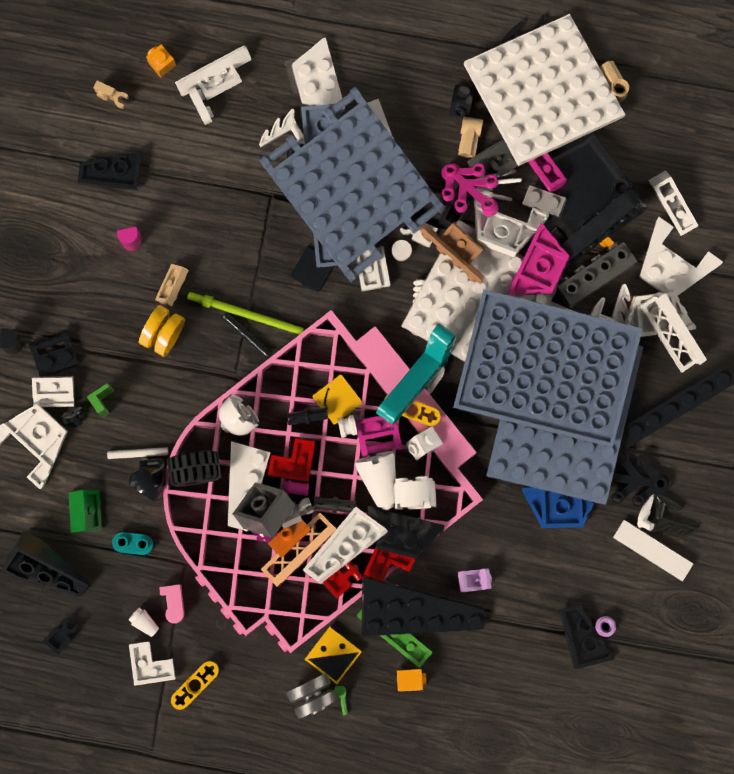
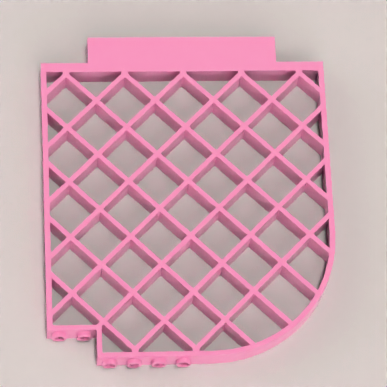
(387, 370)

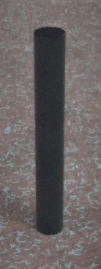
(246, 334)

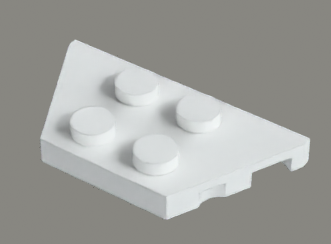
(317, 76)
(638, 319)

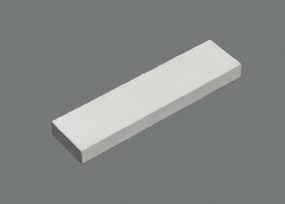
(653, 550)

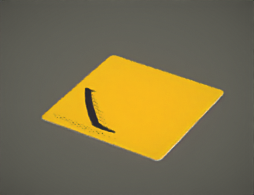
(337, 398)

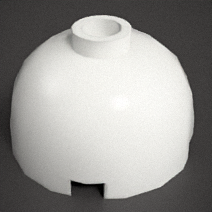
(236, 417)

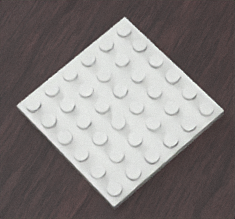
(544, 89)
(454, 299)

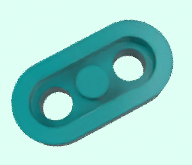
(132, 543)

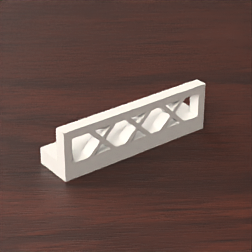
(678, 327)

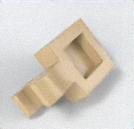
(105, 92)

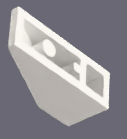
(673, 202)

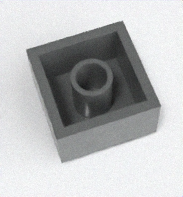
(263, 509)

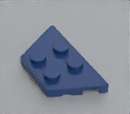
(557, 510)

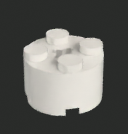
(415, 494)

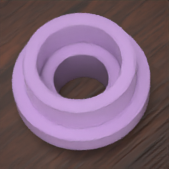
(612, 626)

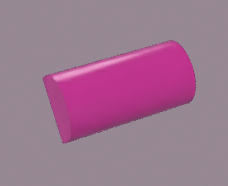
(548, 172)
(130, 238)

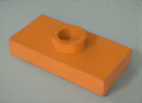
(288, 538)

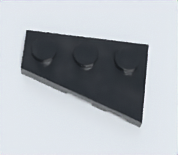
(112, 172)
(583, 642)

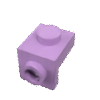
(474, 580)

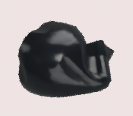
(149, 478)

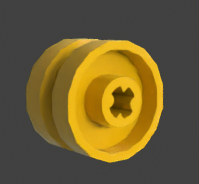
(161, 330)

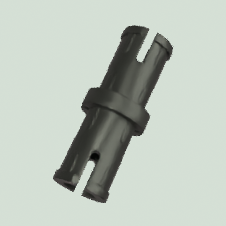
(334, 504)

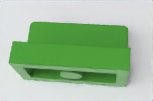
(96, 397)

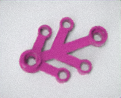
(469, 185)

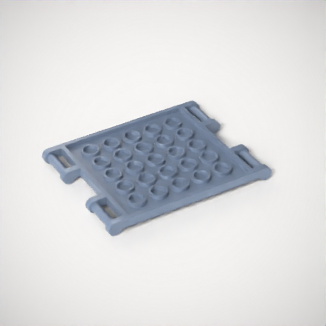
(352, 184)

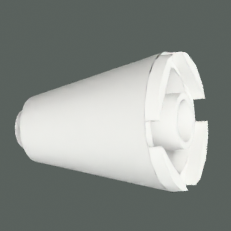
(379, 477)

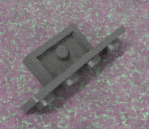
(497, 157)

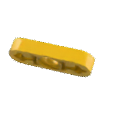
(428, 410)
(180, 692)

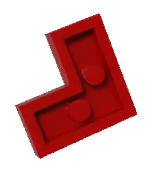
(298, 466)
(381, 561)

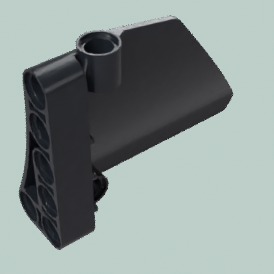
(593, 197)

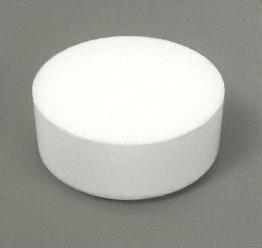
(401, 250)

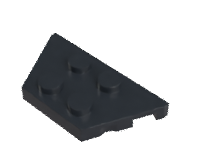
(405, 534)

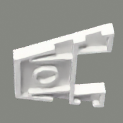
(504, 232)
(669, 271)
(40, 435)

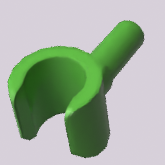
(341, 693)

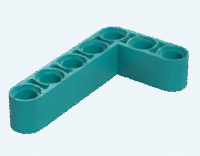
(419, 376)

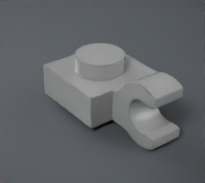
(303, 508)

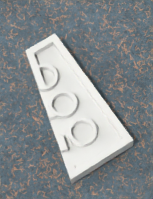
(246, 468)
(347, 542)

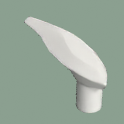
(644, 514)

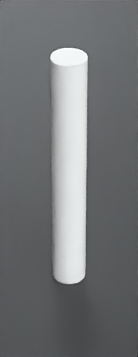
(138, 453)

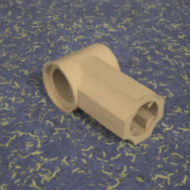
(615, 80)
(470, 132)

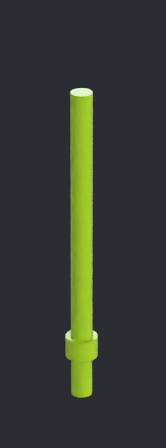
(208, 301)

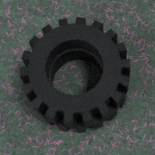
(194, 468)

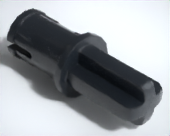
(307, 416)

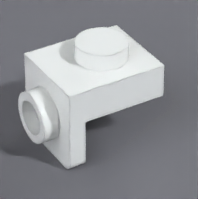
(424, 443)

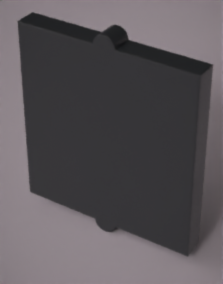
(308, 273)

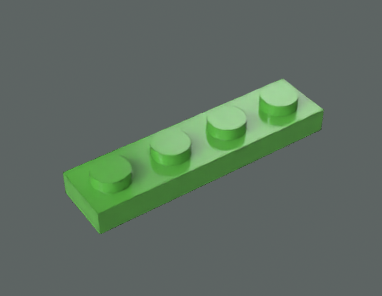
(408, 646)

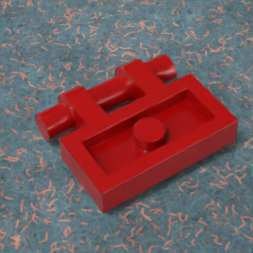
(339, 583)

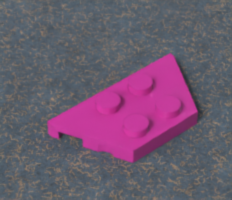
(541, 266)

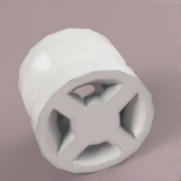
(347, 426)

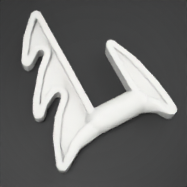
(288, 124)
(620, 306)

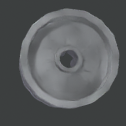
(313, 698)

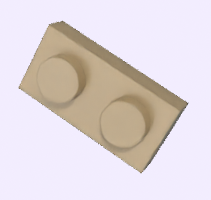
(171, 285)

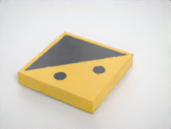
(333, 655)

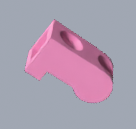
(175, 604)

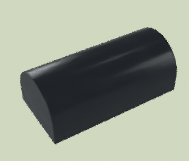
(450, 214)
(10, 341)

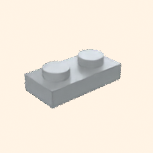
(544, 201)

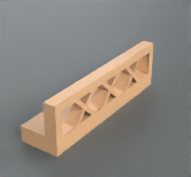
(304, 555)

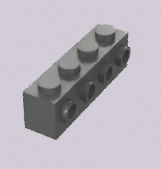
(596, 275)

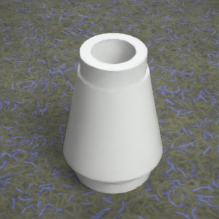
(143, 622)

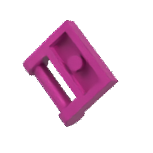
(375, 428)

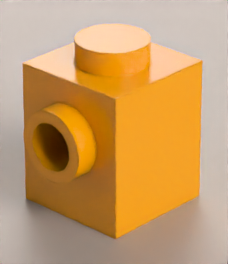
(160, 60)
(411, 680)

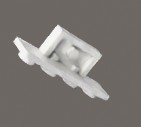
(216, 76)

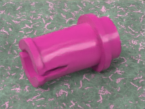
(295, 488)

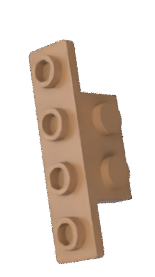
(458, 247)

